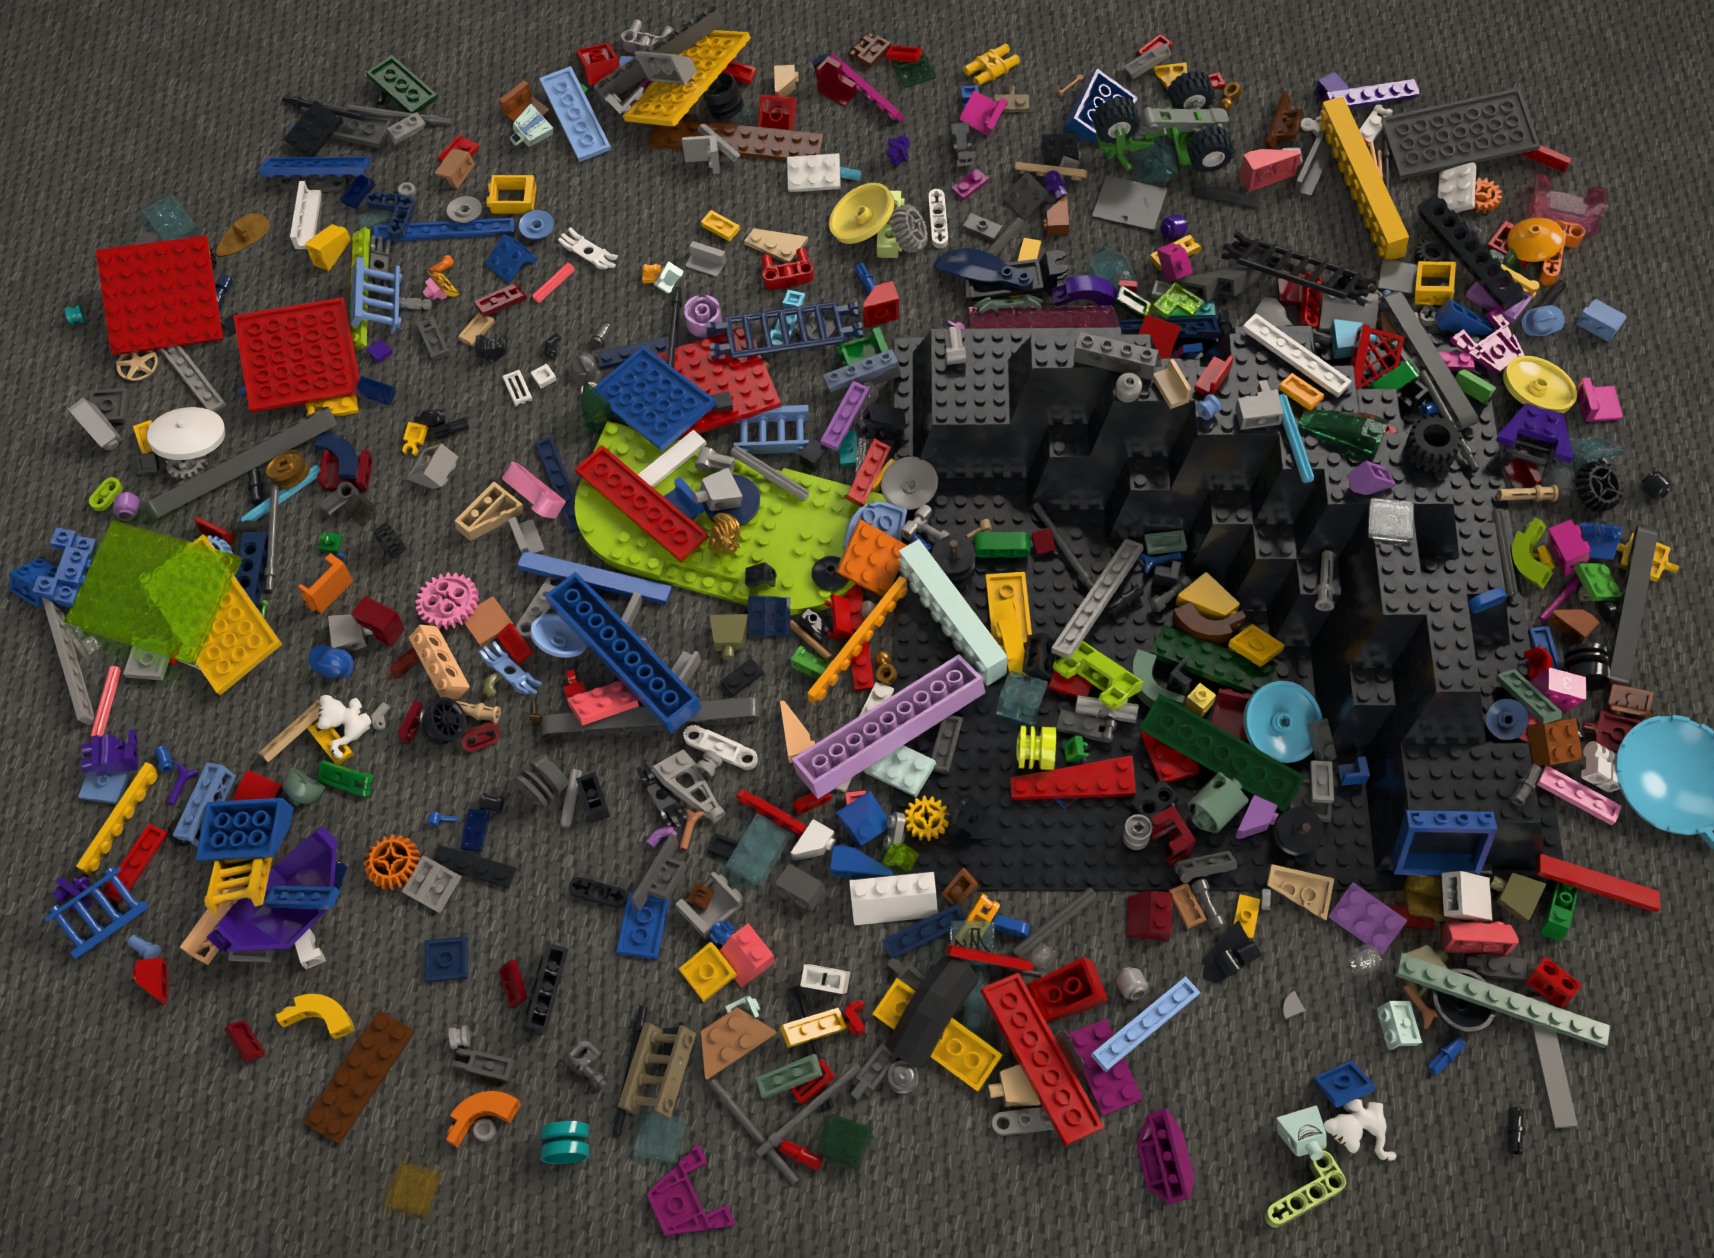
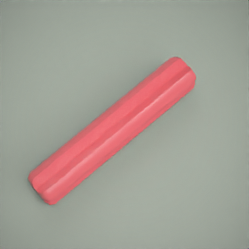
(553, 282)

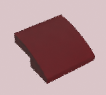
(1289, 292)

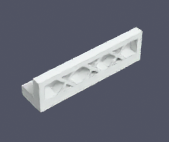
(305, 215)

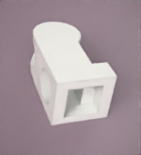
(306, 950)

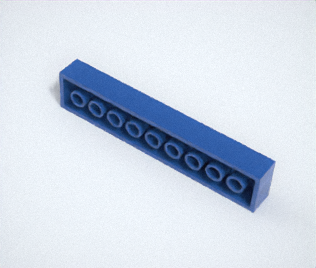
(623, 652)

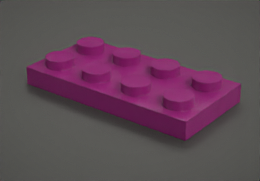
(1110, 1089)

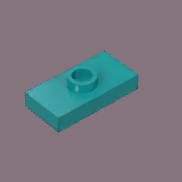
(848, 450)

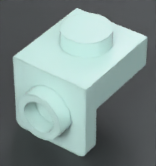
(746, 1004)

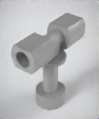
(920, 524)

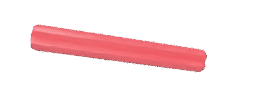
(106, 701)

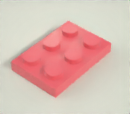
(602, 702)

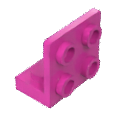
(982, 112)
(1598, 402)

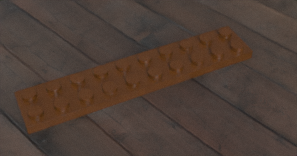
(746, 140)

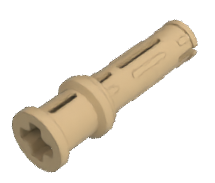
(1535, 493)
(481, 712)

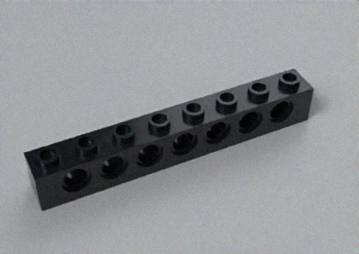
(1492, 285)

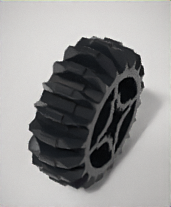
(1592, 488)

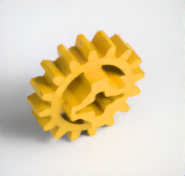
(917, 819)

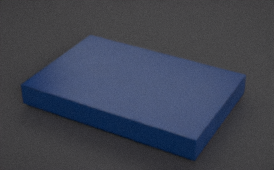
(643, 929)

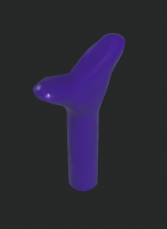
(183, 775)

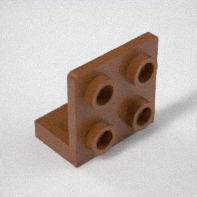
(518, 100)

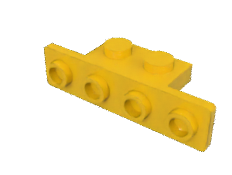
(1009, 632)

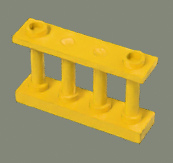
(256, 880)

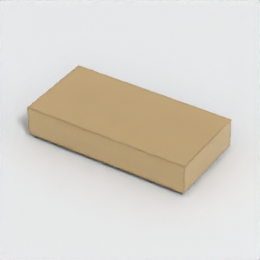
(476, 327)

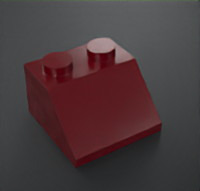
(1149, 915)

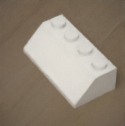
(893, 898)

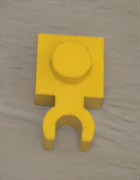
(414, 435)

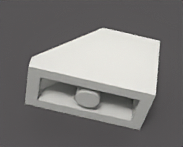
(813, 842)

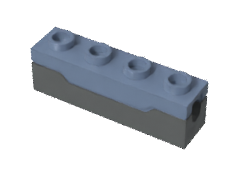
(874, 369)

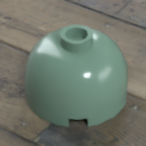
(301, 788)

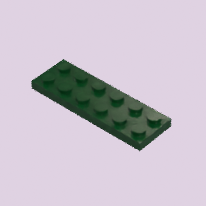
(1211, 661)

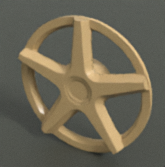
(136, 364)

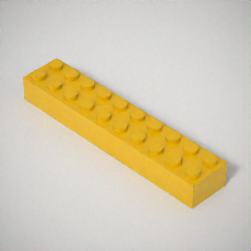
(1363, 179)

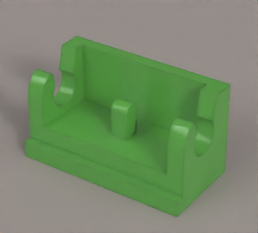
(809, 663)

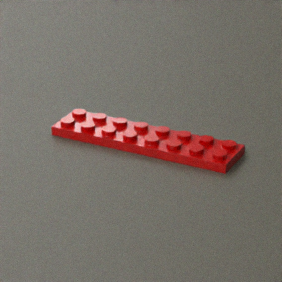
(641, 503)
(1041, 1059)

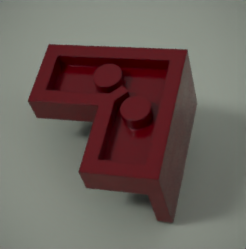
(833, 83)
(379, 619)

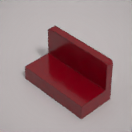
(1522, 473)

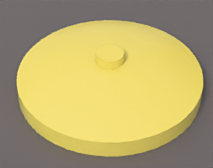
(861, 213)
(1539, 384)

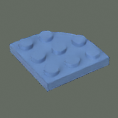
(880, 515)

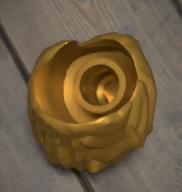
(724, 534)

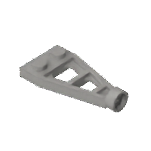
(682, 763)

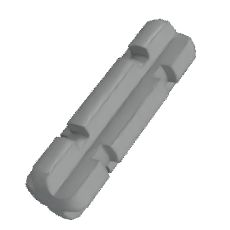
(415, 303)

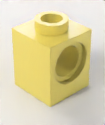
(1200, 700)

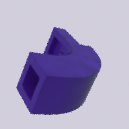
(1085, 287)

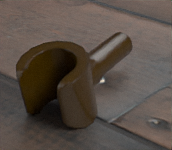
(535, 719)

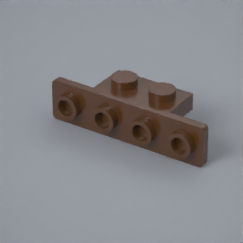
(1285, 123)

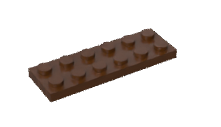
(359, 1077)

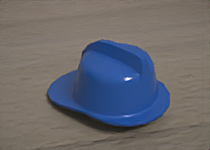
(331, 662)

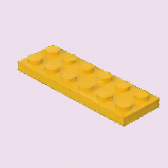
(957, 1048)

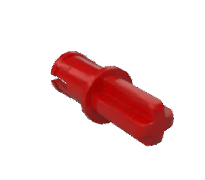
(801, 1154)

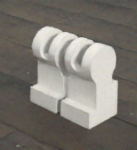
(1600, 767)

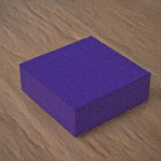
(379, 350)

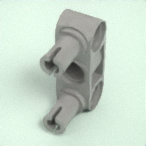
(634, 40)

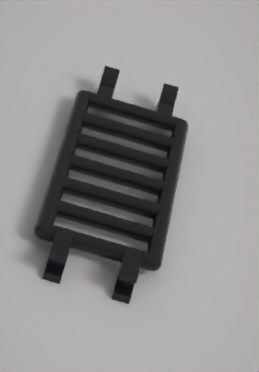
(1348, 291)

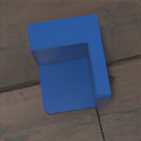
(1354, 773)

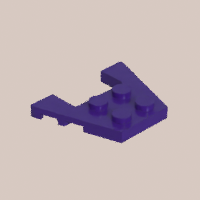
(1541, 425)

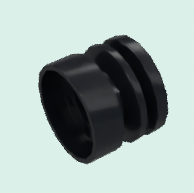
(723, 97)
(1590, 662)

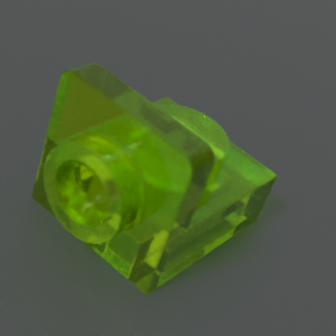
(901, 855)

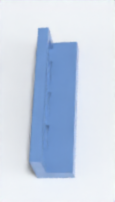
(205, 789)

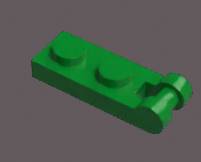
(344, 778)

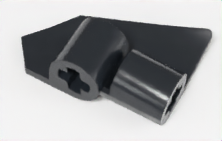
(1230, 955)

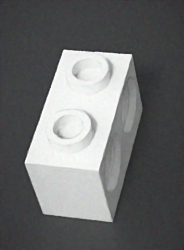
(825, 978)

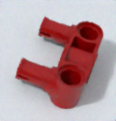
(788, 274)

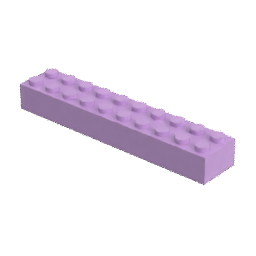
(888, 726)

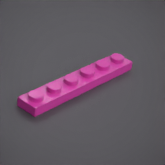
(870, 93)

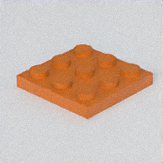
(871, 558)

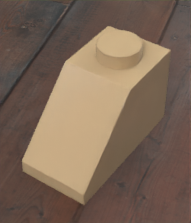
(785, 79)

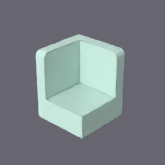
(668, 277)

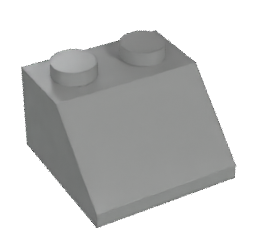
(433, 466)

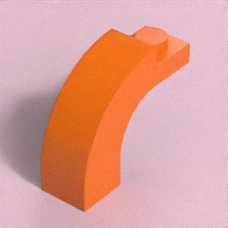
(477, 1106)

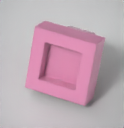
(433, 291)

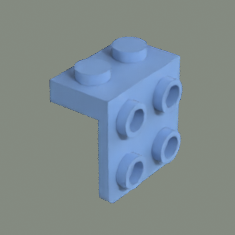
(1601, 320)

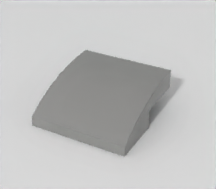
(431, 884)

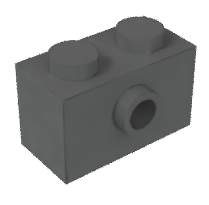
(800, 888)

